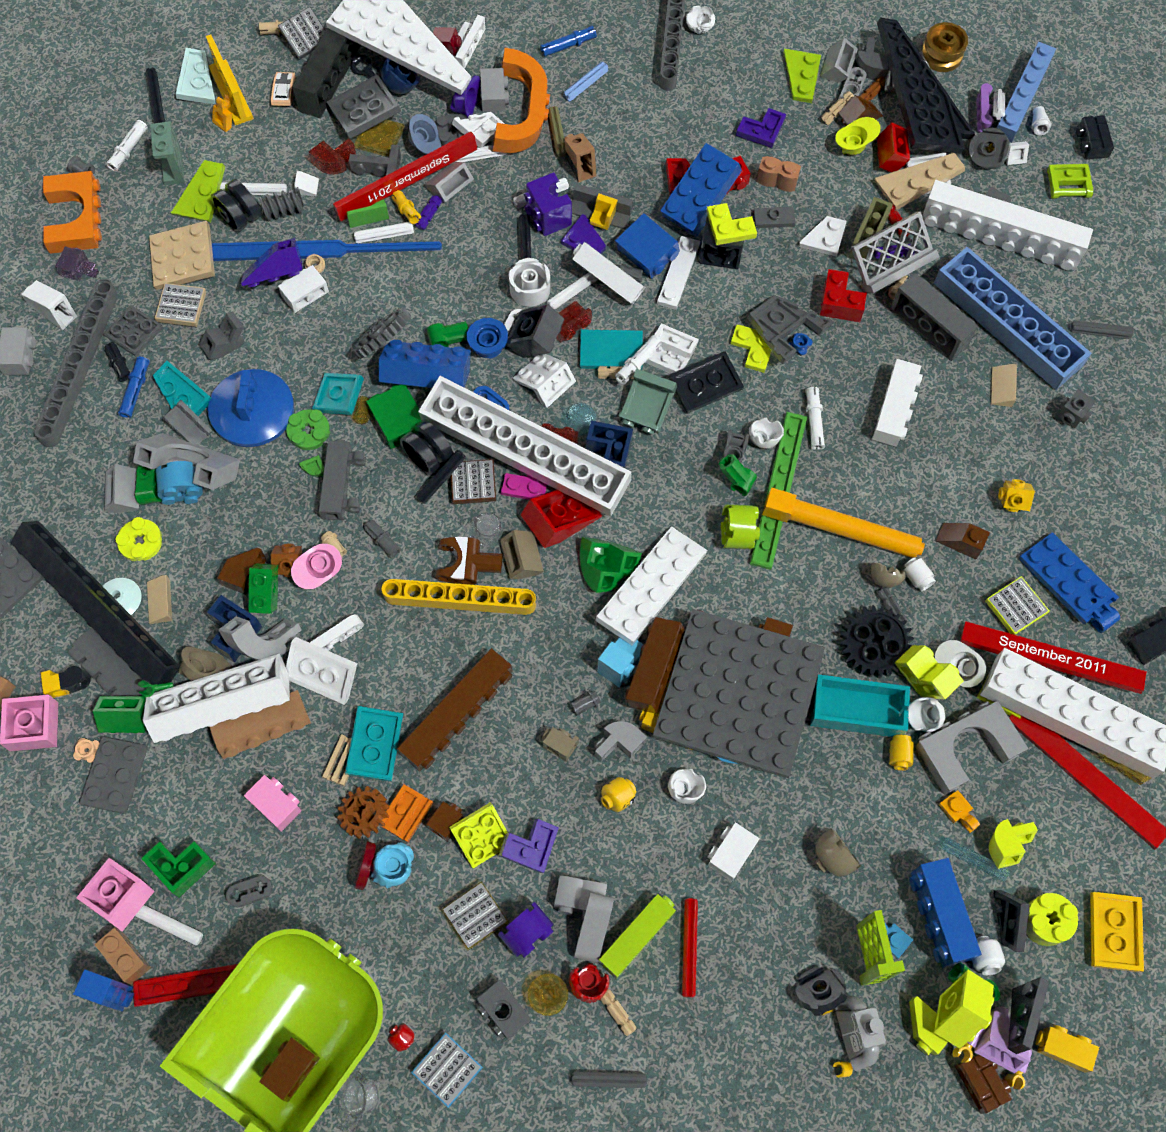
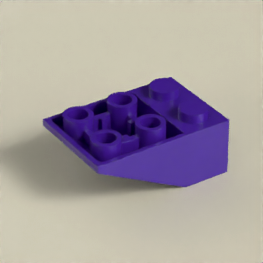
(278, 260)

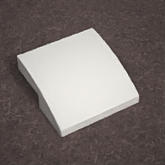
(674, 350)

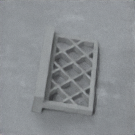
(896, 270)

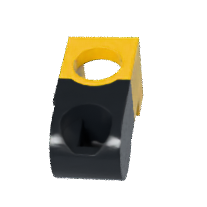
(66, 682)

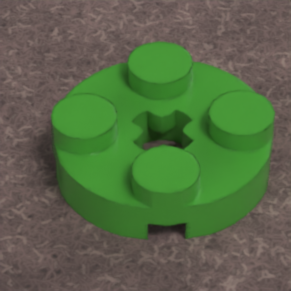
(308, 418)

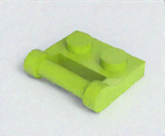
(1070, 175)

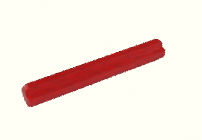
(690, 948)

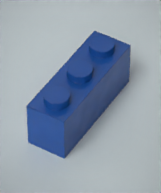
(104, 991)

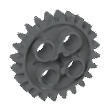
(381, 332)

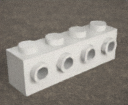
(897, 402)

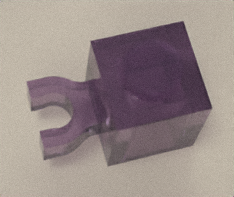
(74, 264)

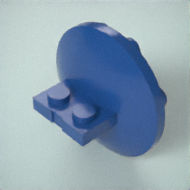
(251, 407)

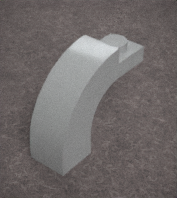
(243, 639)

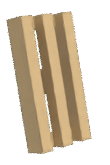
(334, 778)

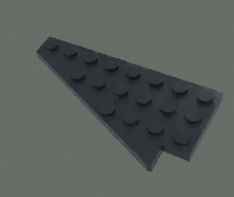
(926, 107)

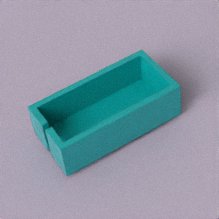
(860, 706)

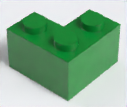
(181, 871)

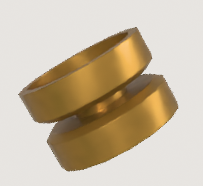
(945, 46)

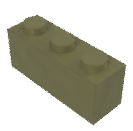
(873, 223)

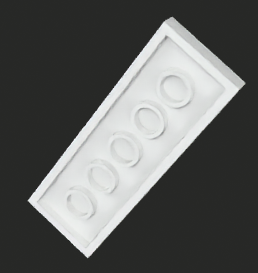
(651, 586)

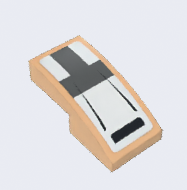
(283, 89)

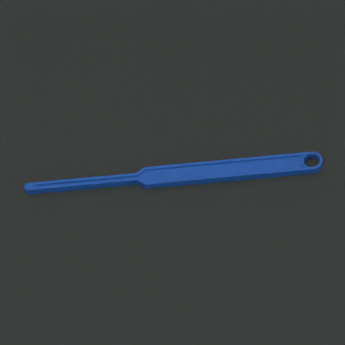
(323, 248)

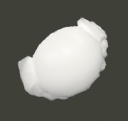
(700, 19)

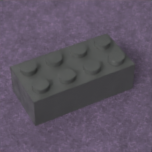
(933, 317)

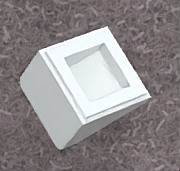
(307, 184)

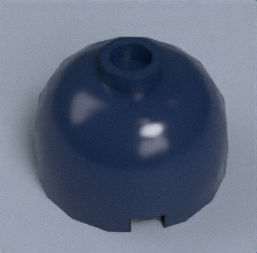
(398, 78)

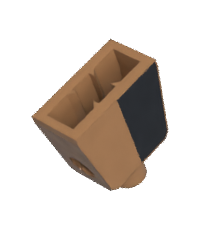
(579, 147)

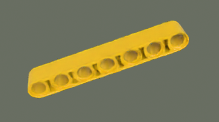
(450, 590)

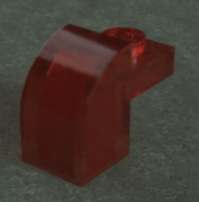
(332, 160)

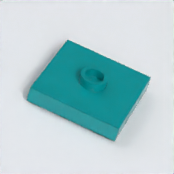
(338, 393)

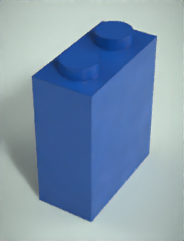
(648, 246)

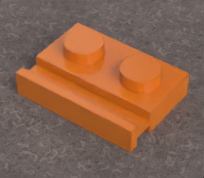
(406, 813)

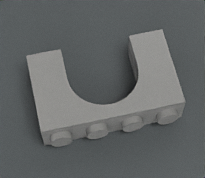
(212, 467)
(988, 722)

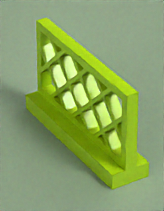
(876, 950)

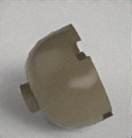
(835, 855)

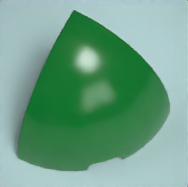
(606, 563)

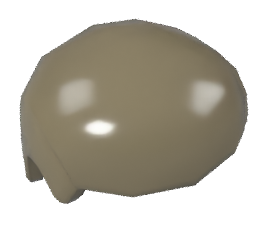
(886, 578)

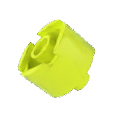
(1061, 913)

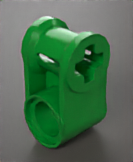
(146, 486)

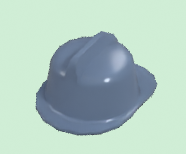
(423, 133)

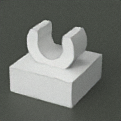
(1018, 153)

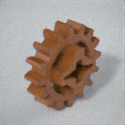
(365, 812)

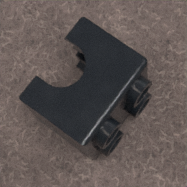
(722, 255)

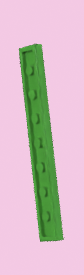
(781, 479)

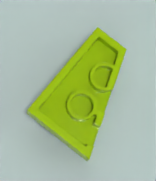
(196, 199)

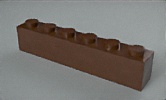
(455, 710)

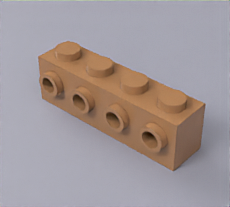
(256, 728)

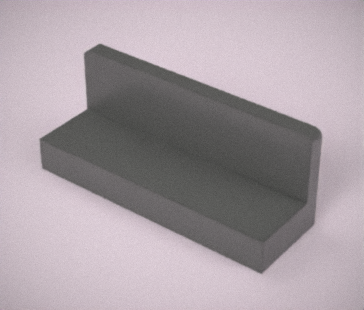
(585, 202)

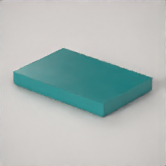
(608, 347)
(374, 744)

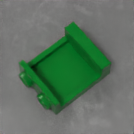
(395, 413)

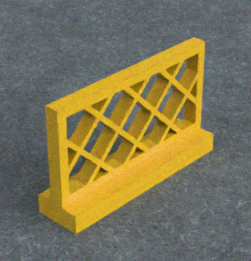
(227, 84)

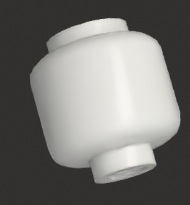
(991, 958)

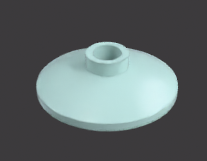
(129, 593)

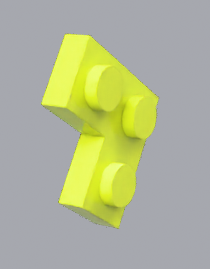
(728, 230)
(751, 340)

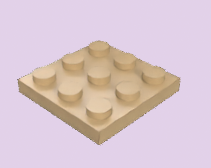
(182, 255)

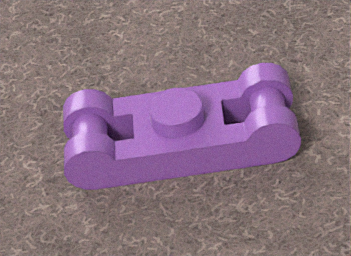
(984, 109)

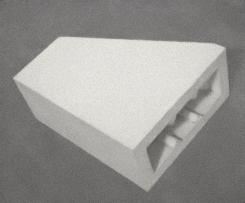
(50, 304)

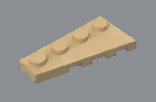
(913, 182)

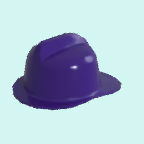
(467, 101)

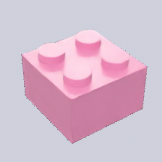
(29, 723)
(115, 894)

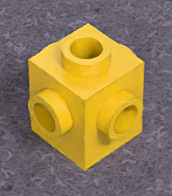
(1016, 495)

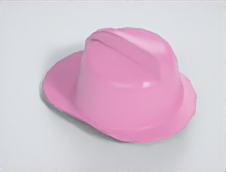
(316, 566)

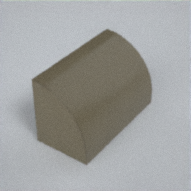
(521, 554)

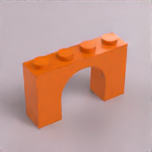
(83, 231)

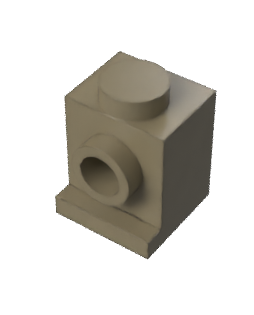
(559, 742)

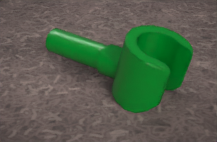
(152, 688)

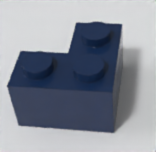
(610, 440)
(221, 613)

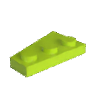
(802, 73)

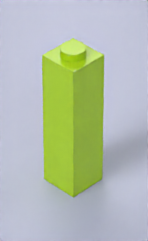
(637, 935)

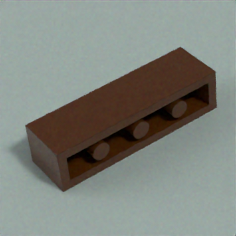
(655, 665)

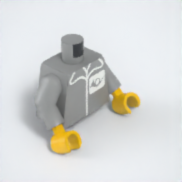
(861, 1034)

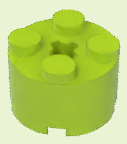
(739, 526)

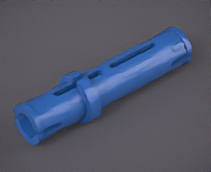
(565, 42)
(136, 379)

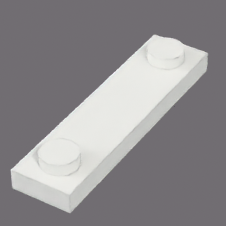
(678, 273)

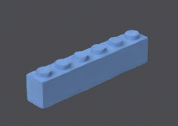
(1026, 90)

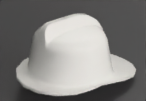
(967, 661)

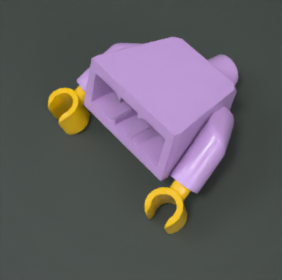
(993, 1045)

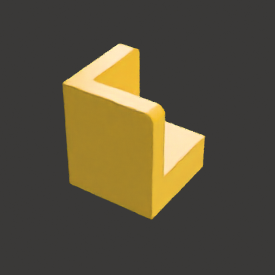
(604, 211)

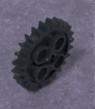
(856, 646)

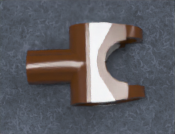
(468, 562)

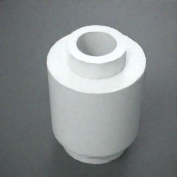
(919, 574)

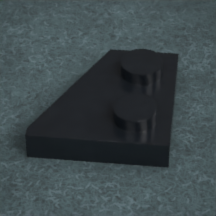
(1012, 920)

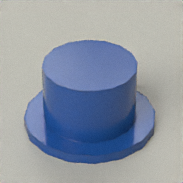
(487, 337)

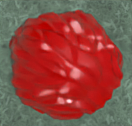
(588, 983)

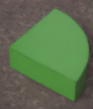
(313, 466)

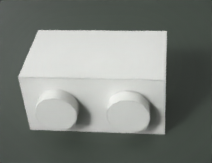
(303, 288)
(733, 851)

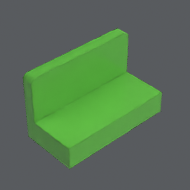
(368, 215)

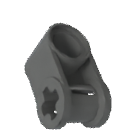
(736, 445)

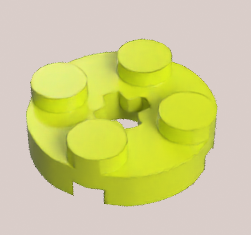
(133, 529)

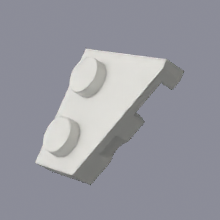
(825, 236)

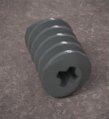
(282, 204)

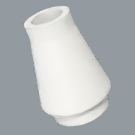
(1040, 121)

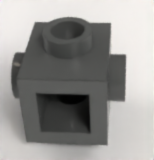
(1076, 408)

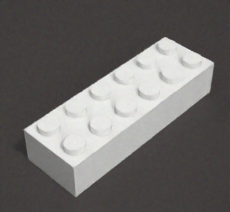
(216, 698)

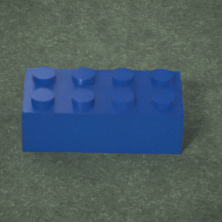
(700, 187)
(423, 364)
(945, 913)

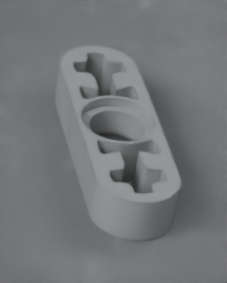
(850, 84)

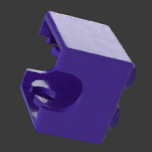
(544, 205)

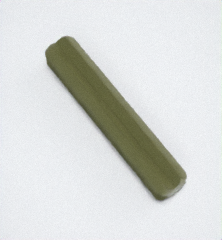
(557, 131)

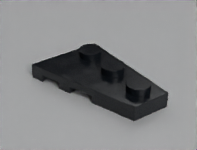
(1025, 1013)

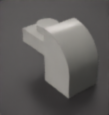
(624, 736)

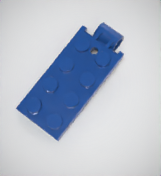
(1072, 582)

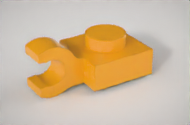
(221, 115)
(958, 808)

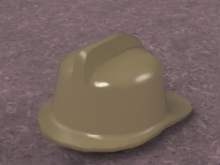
(201, 663)

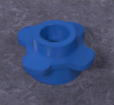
(801, 338)

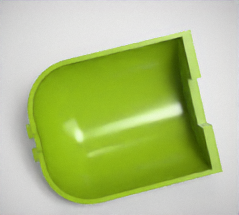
(280, 991)

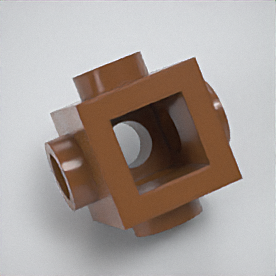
(284, 557)

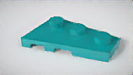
(178, 387)

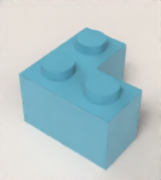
(619, 661)

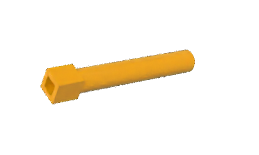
(786, 507)

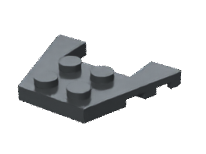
(778, 319)

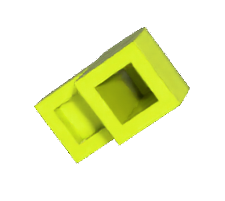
(1007, 842)

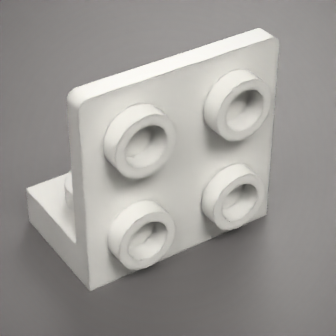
(547, 378)

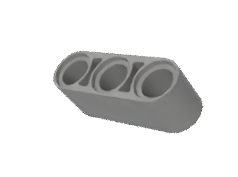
(594, 927)

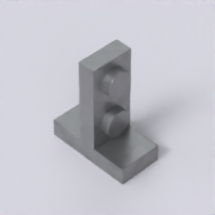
(376, 165)

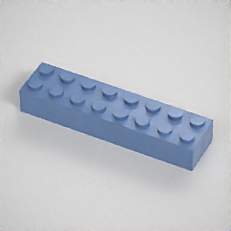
(1012, 318)

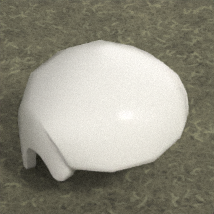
(771, 430)
(926, 714)
(690, 779)

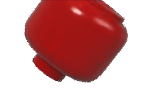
(401, 1037)

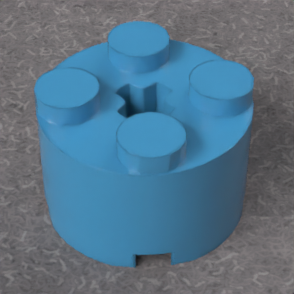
(177, 484)

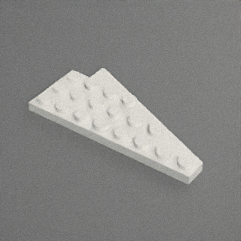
(401, 36)

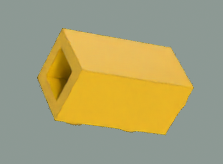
(1067, 1049)

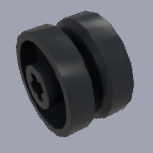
(236, 205)
(426, 447)

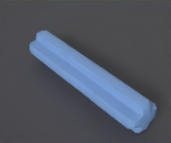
(584, 82)

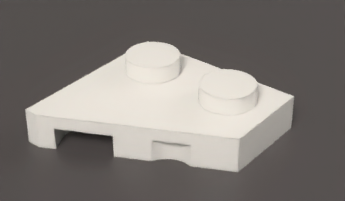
(481, 125)

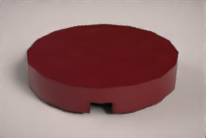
(365, 864)

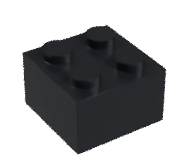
(535, 331)

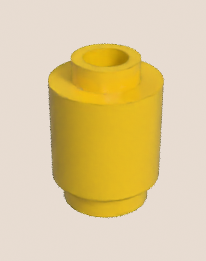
(901, 752)

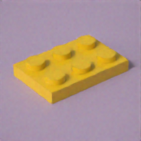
(1116, 932)

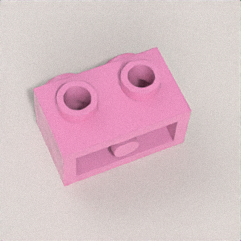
(273, 803)

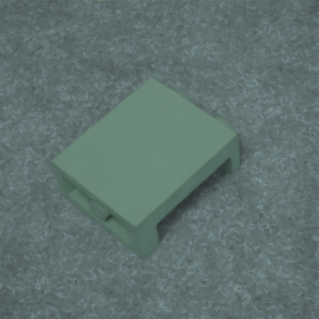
(168, 149)
(648, 402)

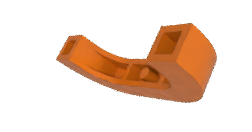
(523, 135)

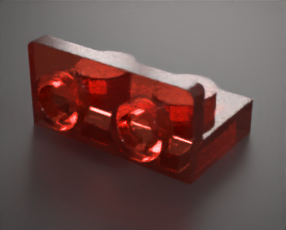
(574, 318)

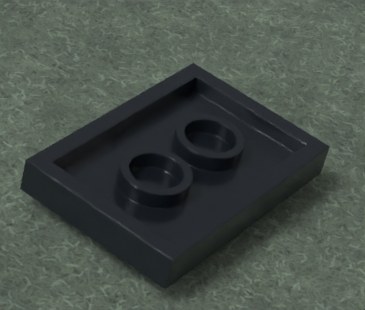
(706, 382)

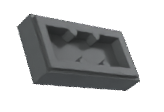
(774, 217)

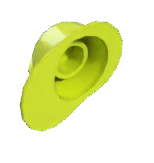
(857, 135)

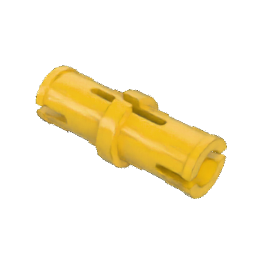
(406, 207)

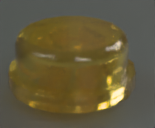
(548, 994)

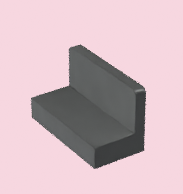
(187, 423)

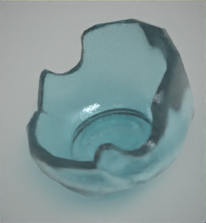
(579, 417)

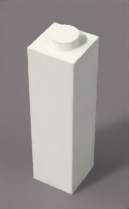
(608, 272)

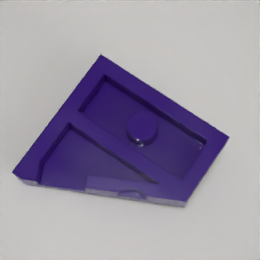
(583, 232)

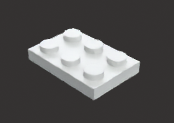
(320, 670)

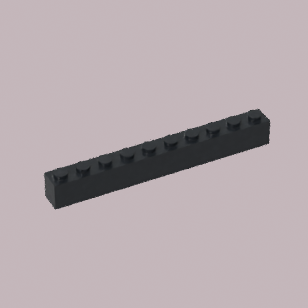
(94, 604)

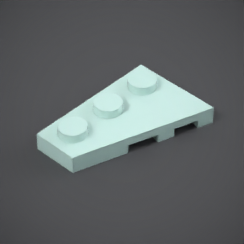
(195, 78)

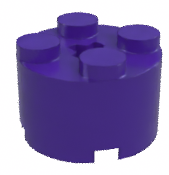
(526, 930)

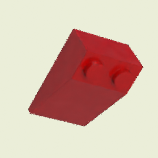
(557, 517)

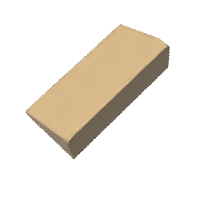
(1004, 385)
(159, 600)

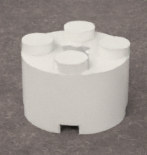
(529, 282)

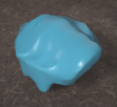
(392, 865)

